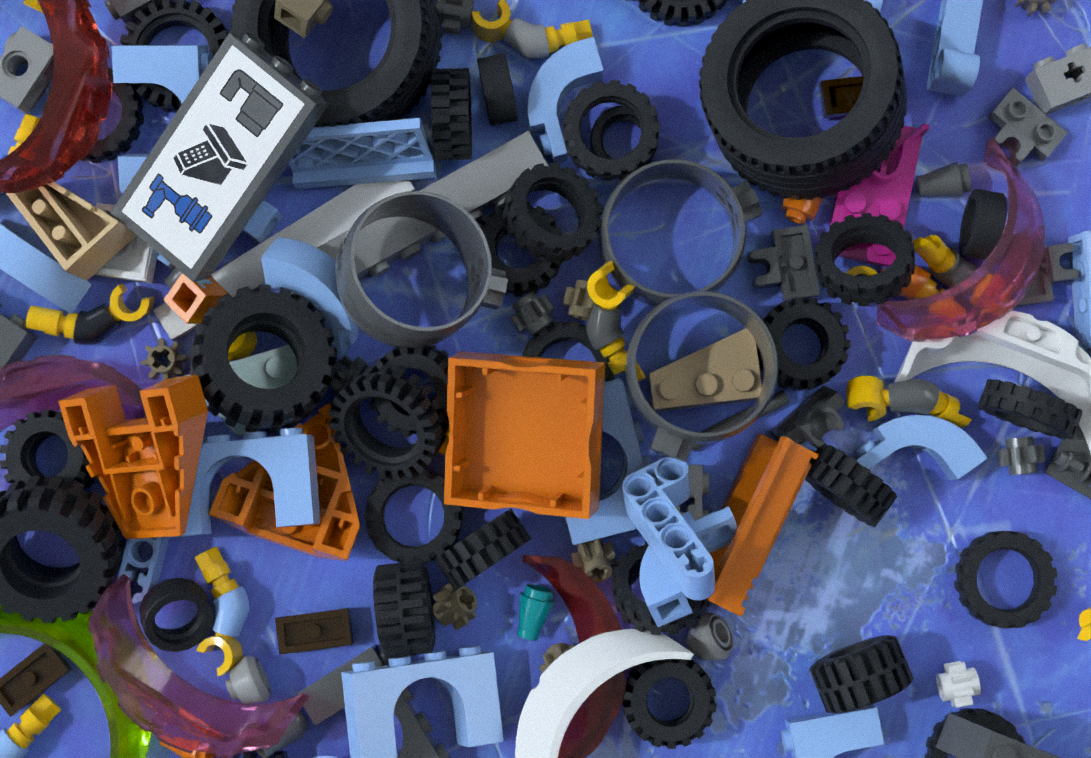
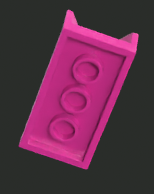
(882, 193)

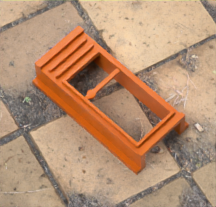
(760, 505)

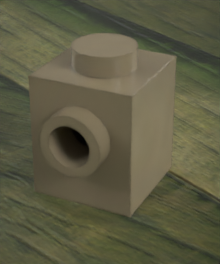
(302, 14)

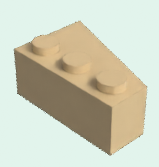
(72, 228)

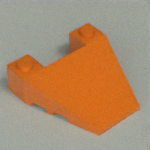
(142, 462)

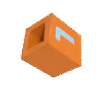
(193, 299)

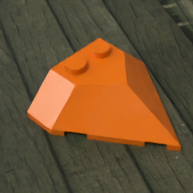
(248, 502)

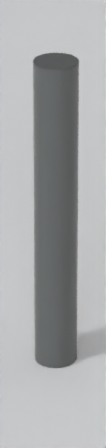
(777, 401)

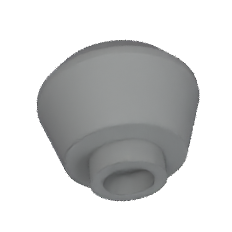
(710, 638)
(248, 681)

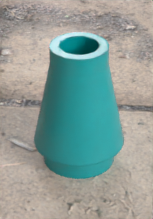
(533, 610)

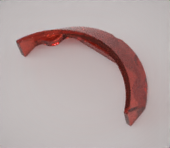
(75, 104)
(591, 616)

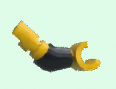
(88, 326)

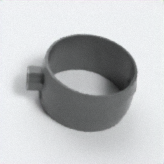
(738, 202)
(485, 283)
(676, 441)

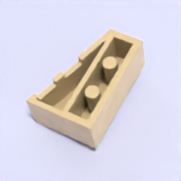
(709, 377)

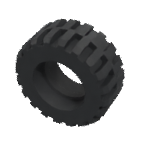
(272, 314)
(78, 519)

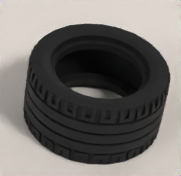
(390, 87)
(818, 163)

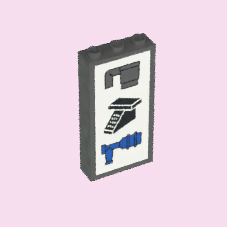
(220, 155)

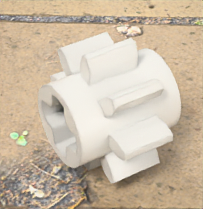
(958, 684)

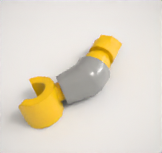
(526, 38)

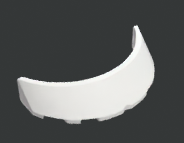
(1020, 344)
(576, 676)

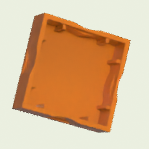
(524, 433)

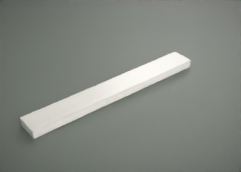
(314, 229)

